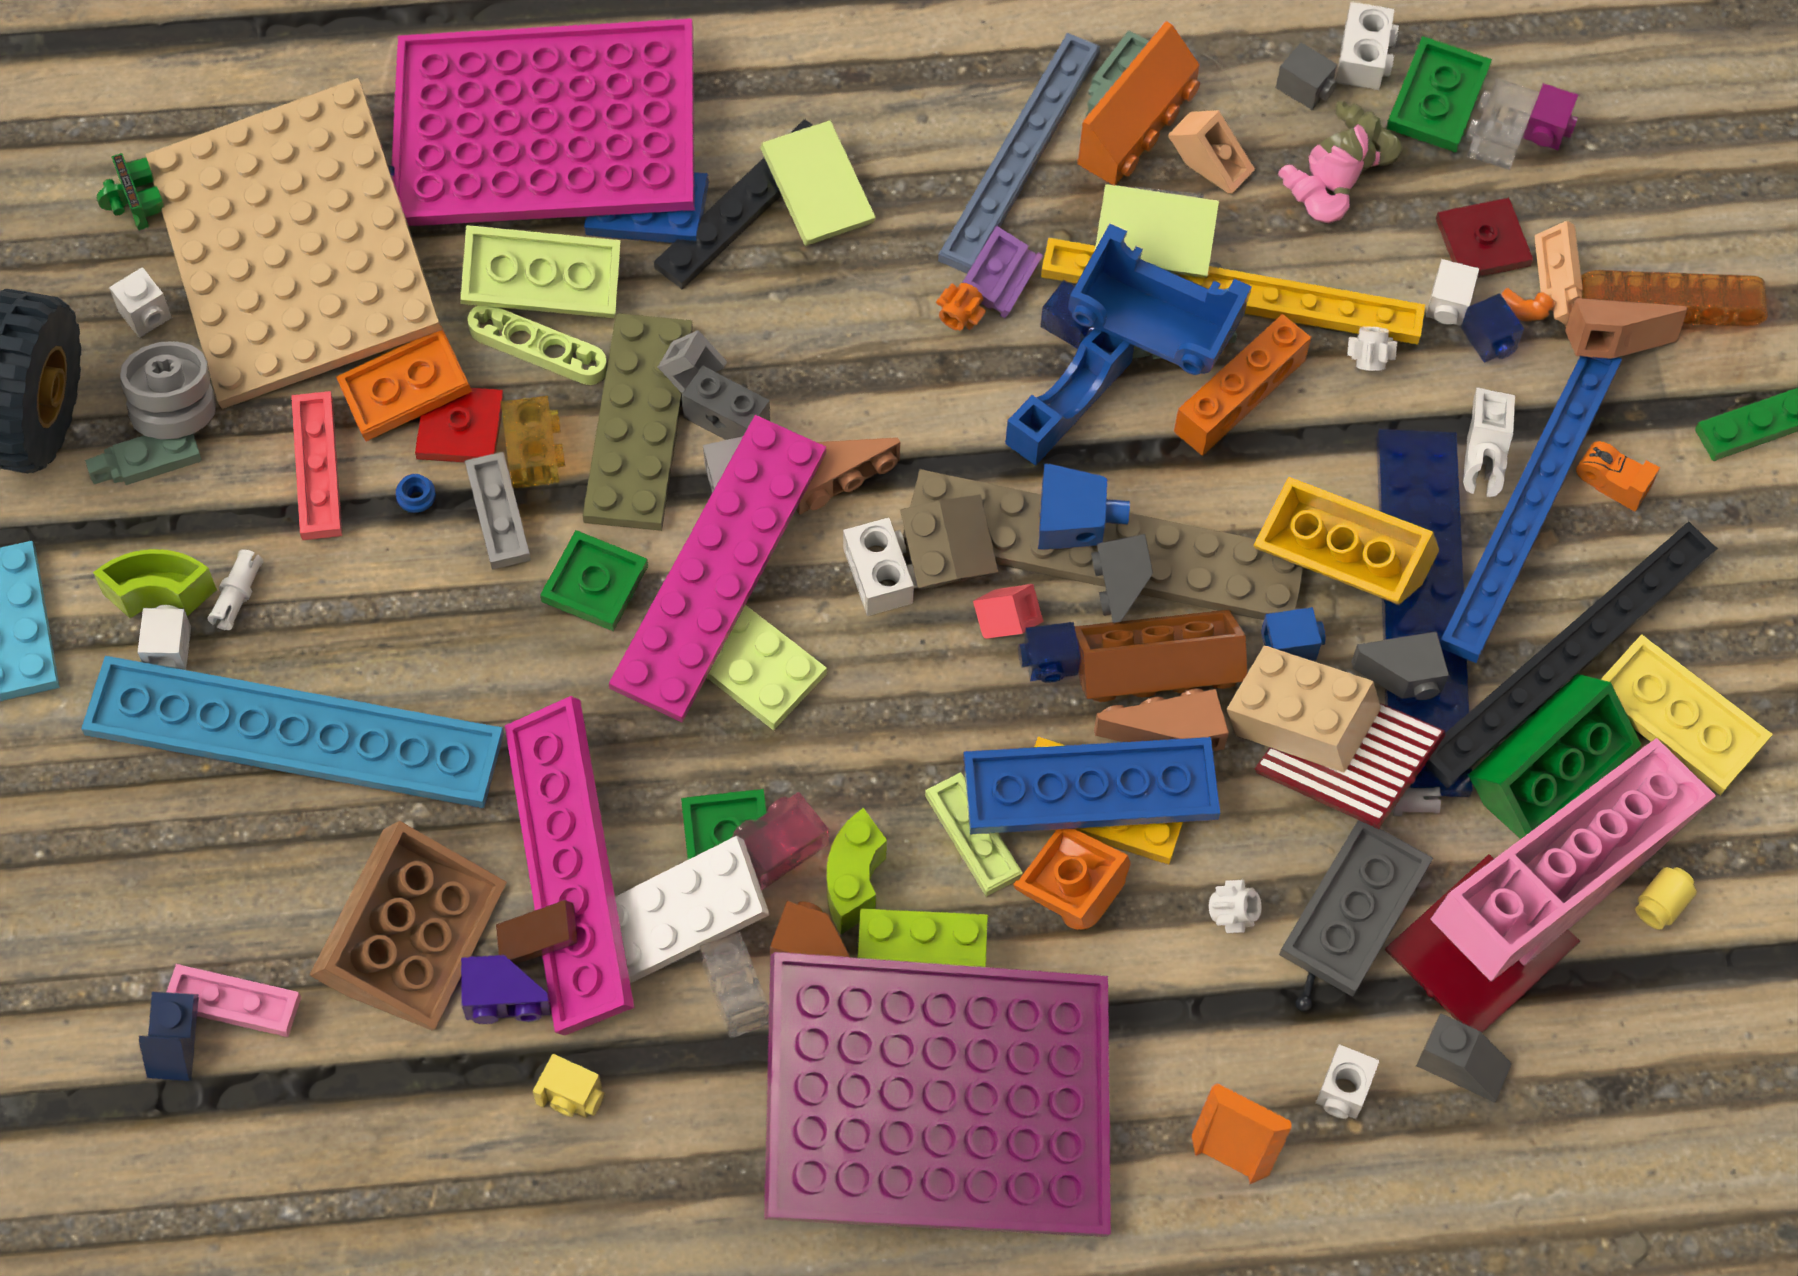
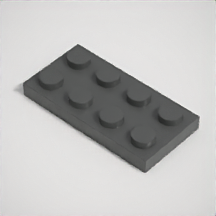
(1356, 907)

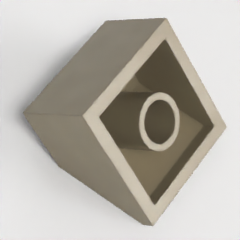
(949, 541)

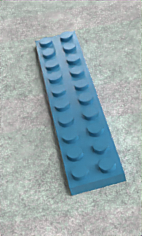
(293, 731)

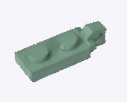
(1114, 66)
(142, 459)

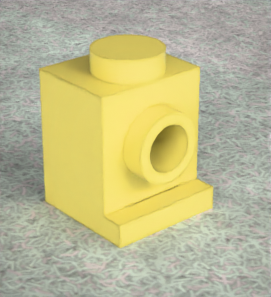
(569, 1088)

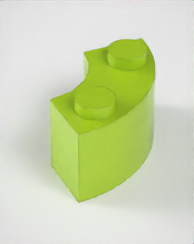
(155, 579)
(850, 866)

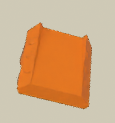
(1240, 1133)

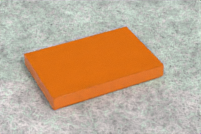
(403, 384)

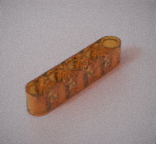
(1708, 297)

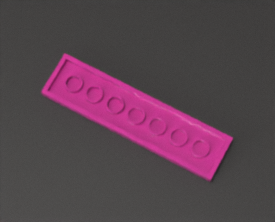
(717, 568)
(569, 863)

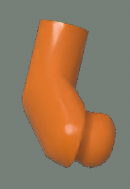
(1529, 309)

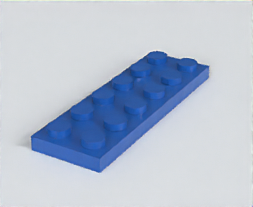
(1091, 785)

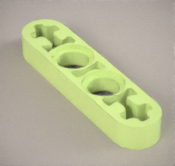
(540, 339)

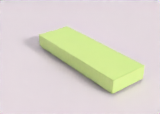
(983, 853)

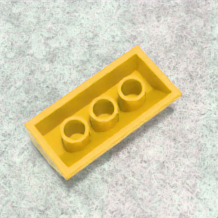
(1348, 541)

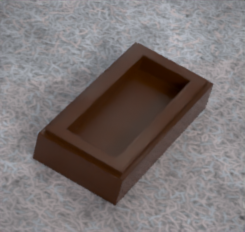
(537, 932)

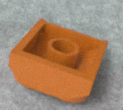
(1075, 877)

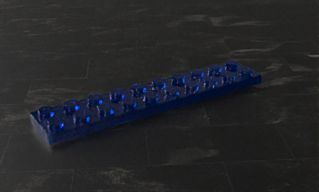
(1422, 487)

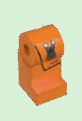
(1617, 474)

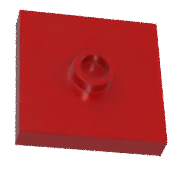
(461, 428)

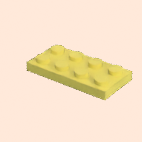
(1685, 715)

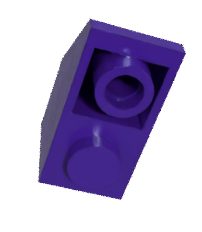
(499, 989)

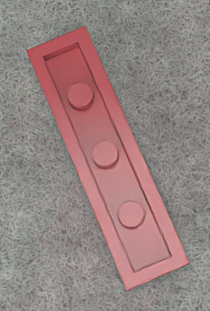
(316, 465)

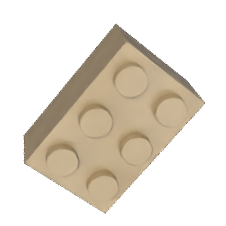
(1304, 708)

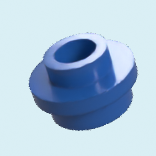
(411, 484)

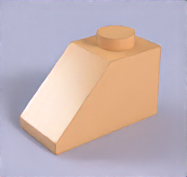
(1212, 149)

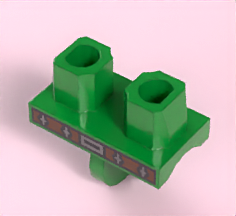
(141, 203)

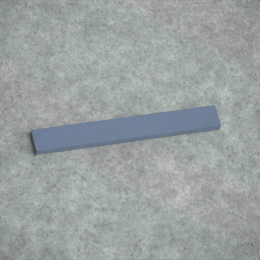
(1020, 152)

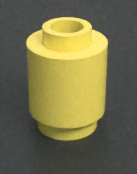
(1665, 897)

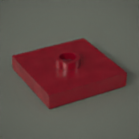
(1485, 237)

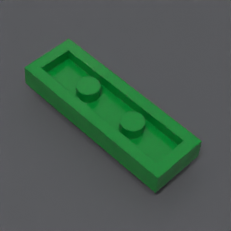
(1750, 425)

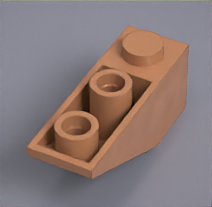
(1620, 327)
(847, 466)
(1182, 717)

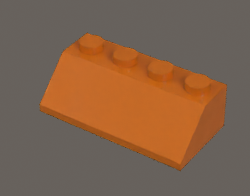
(1138, 106)

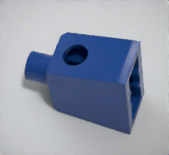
(1076, 508)

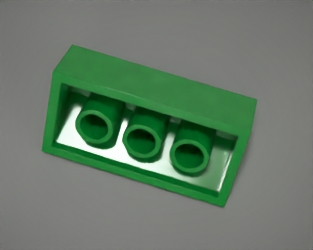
(1556, 755)

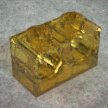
(528, 442)

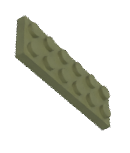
(635, 426)

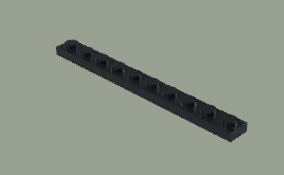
(1568, 653)

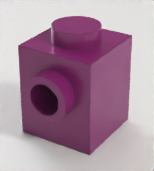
(1551, 117)

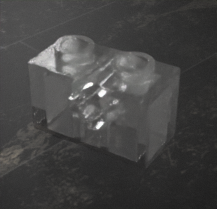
(1502, 123)

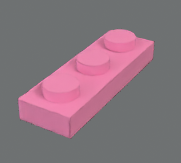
(238, 1000)

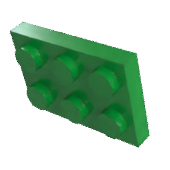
(1438, 94)

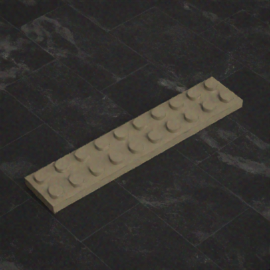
(1186, 560)

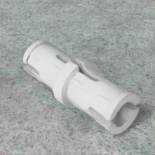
(235, 589)

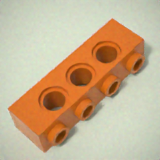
(1242, 384)

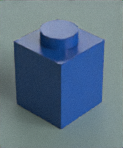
(1294, 632)

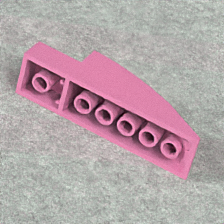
(1571, 861)

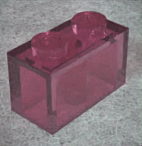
(783, 838)

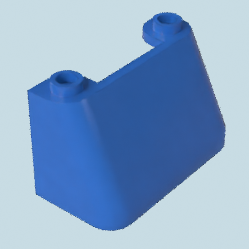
(1155, 306)

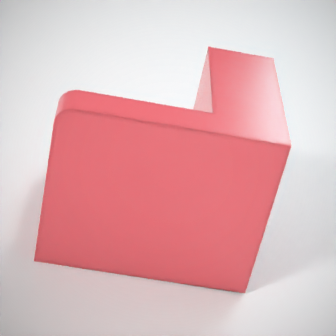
(1008, 611)

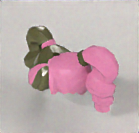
(1340, 161)

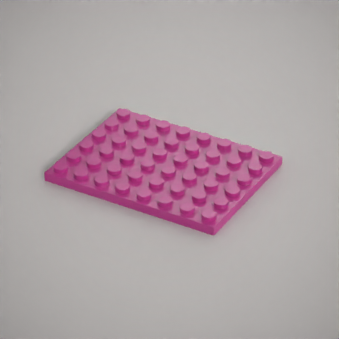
(545, 122)

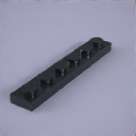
(722, 224)

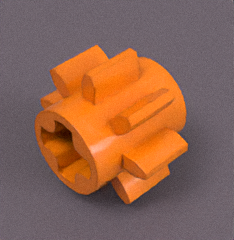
(961, 306)

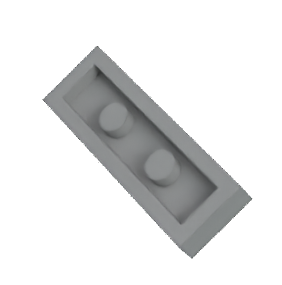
(497, 510)

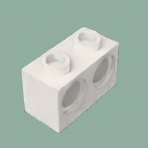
(1366, 45)
(873, 567)

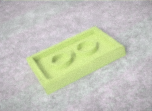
(817, 183)
(1168, 227)

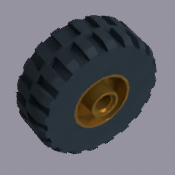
(36, 378)

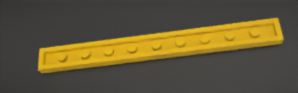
(1274, 296)

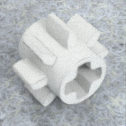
(1372, 348)
(1235, 906)

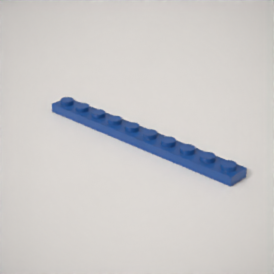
(1528, 507)

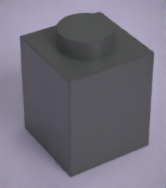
(1307, 76)

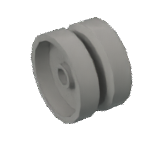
(168, 390)

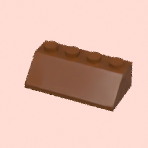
(1161, 655)

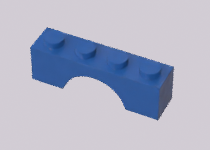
(1047, 418)

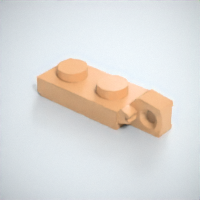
(1559, 268)

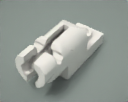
(1489, 439)

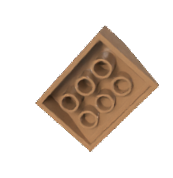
(408, 926)

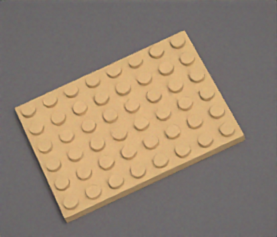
(292, 243)

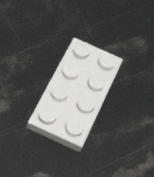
(689, 907)

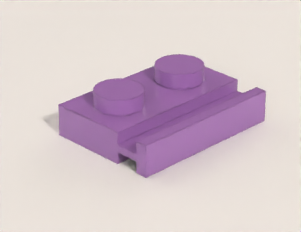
(1002, 270)

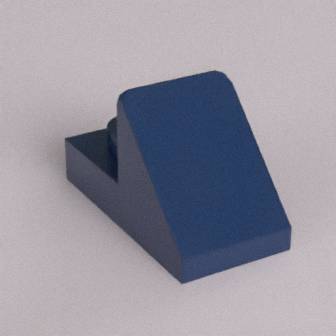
(170, 1037)

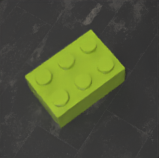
(923, 937)

